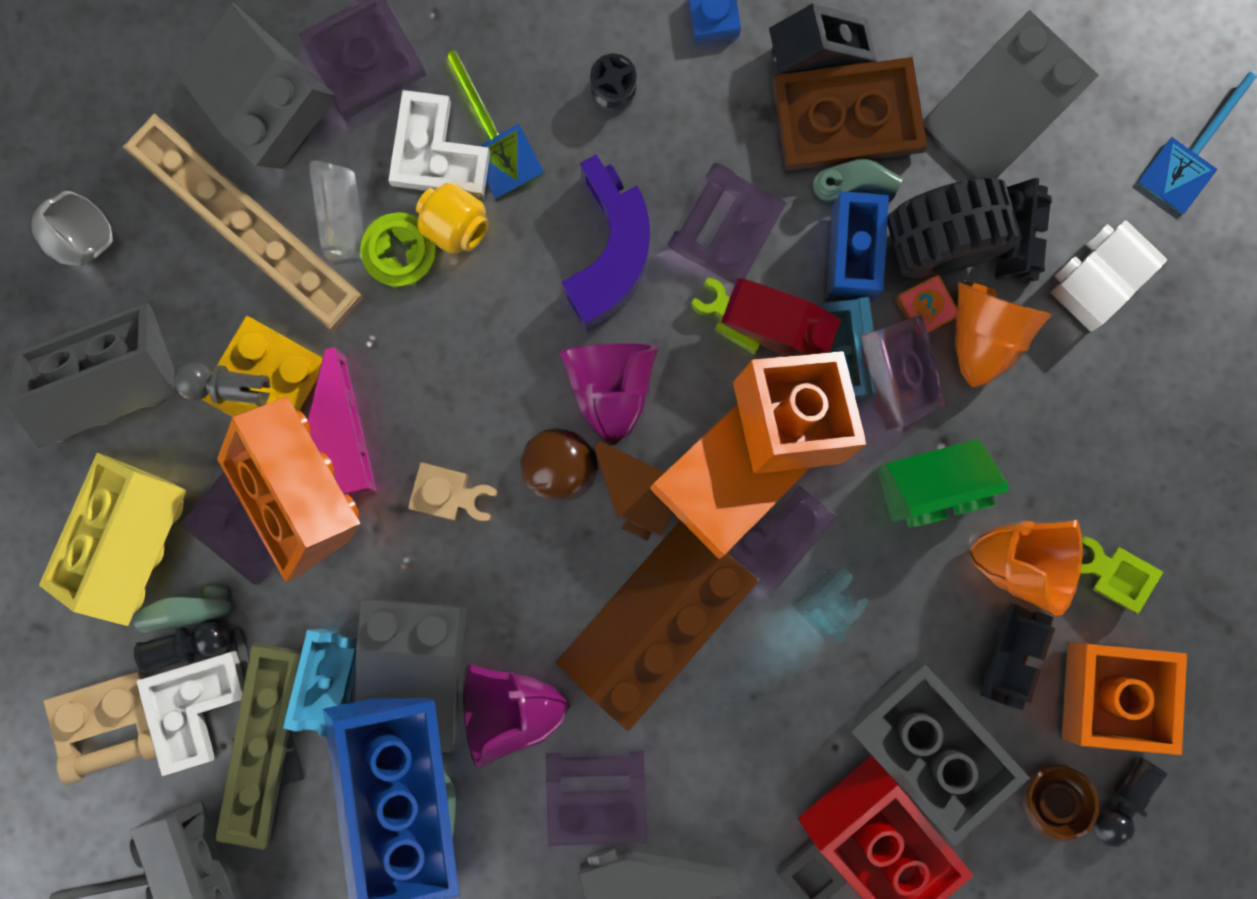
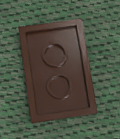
(849, 113)

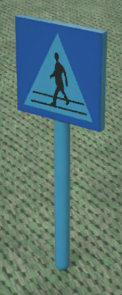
(1180, 173)

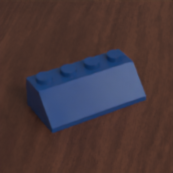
(391, 799)

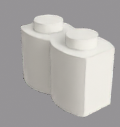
(1107, 275)

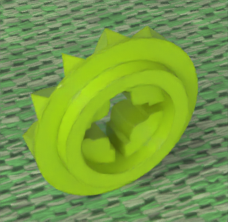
(377, 244)

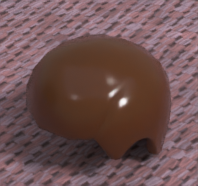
(558, 464)
(1060, 803)

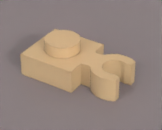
(444, 492)

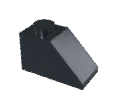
(821, 39)

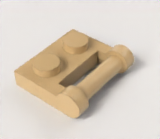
(92, 713)

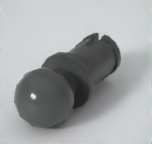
(197, 381)

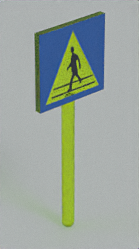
(511, 155)

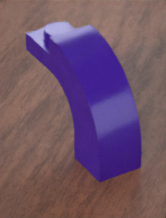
(615, 276)

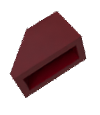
(779, 320)

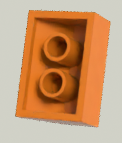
(287, 487)

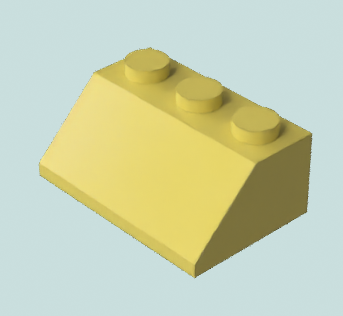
(112, 540)

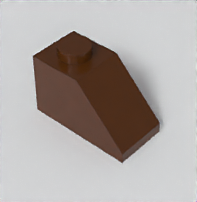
(630, 491)

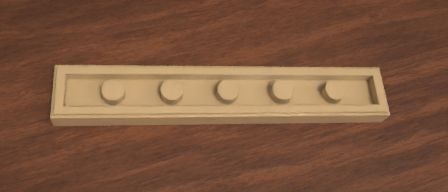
(243, 222)

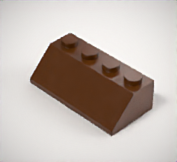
(655, 625)

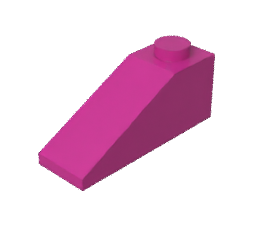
(337, 426)

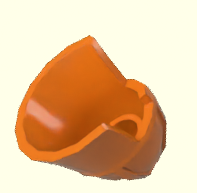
(991, 332)
(1033, 561)

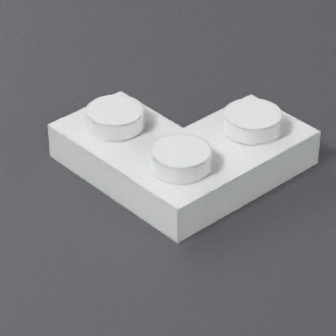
(424, 158)
(176, 707)

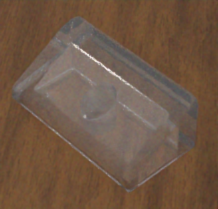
(337, 212)

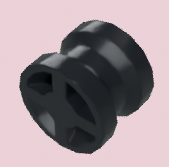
(612, 71)

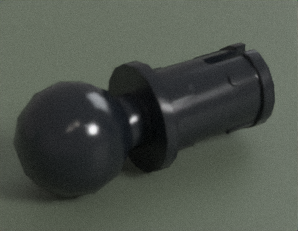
(207, 640)
(1115, 824)

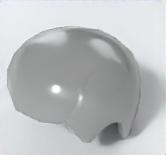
(71, 229)

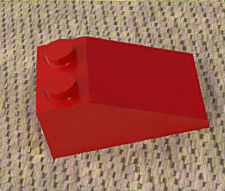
(882, 839)

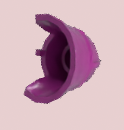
(610, 384)
(507, 713)

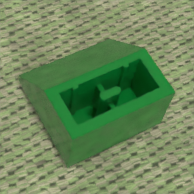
(944, 478)

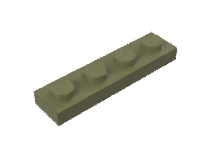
(258, 748)

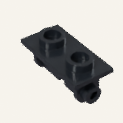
(1032, 212)
(1020, 636)

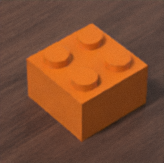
(798, 412)
(1124, 698)

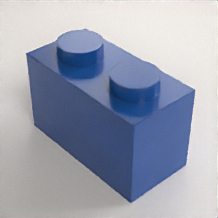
(857, 246)

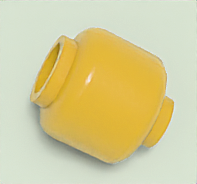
(451, 218)

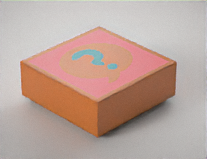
(931, 301)

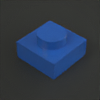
(714, 19)

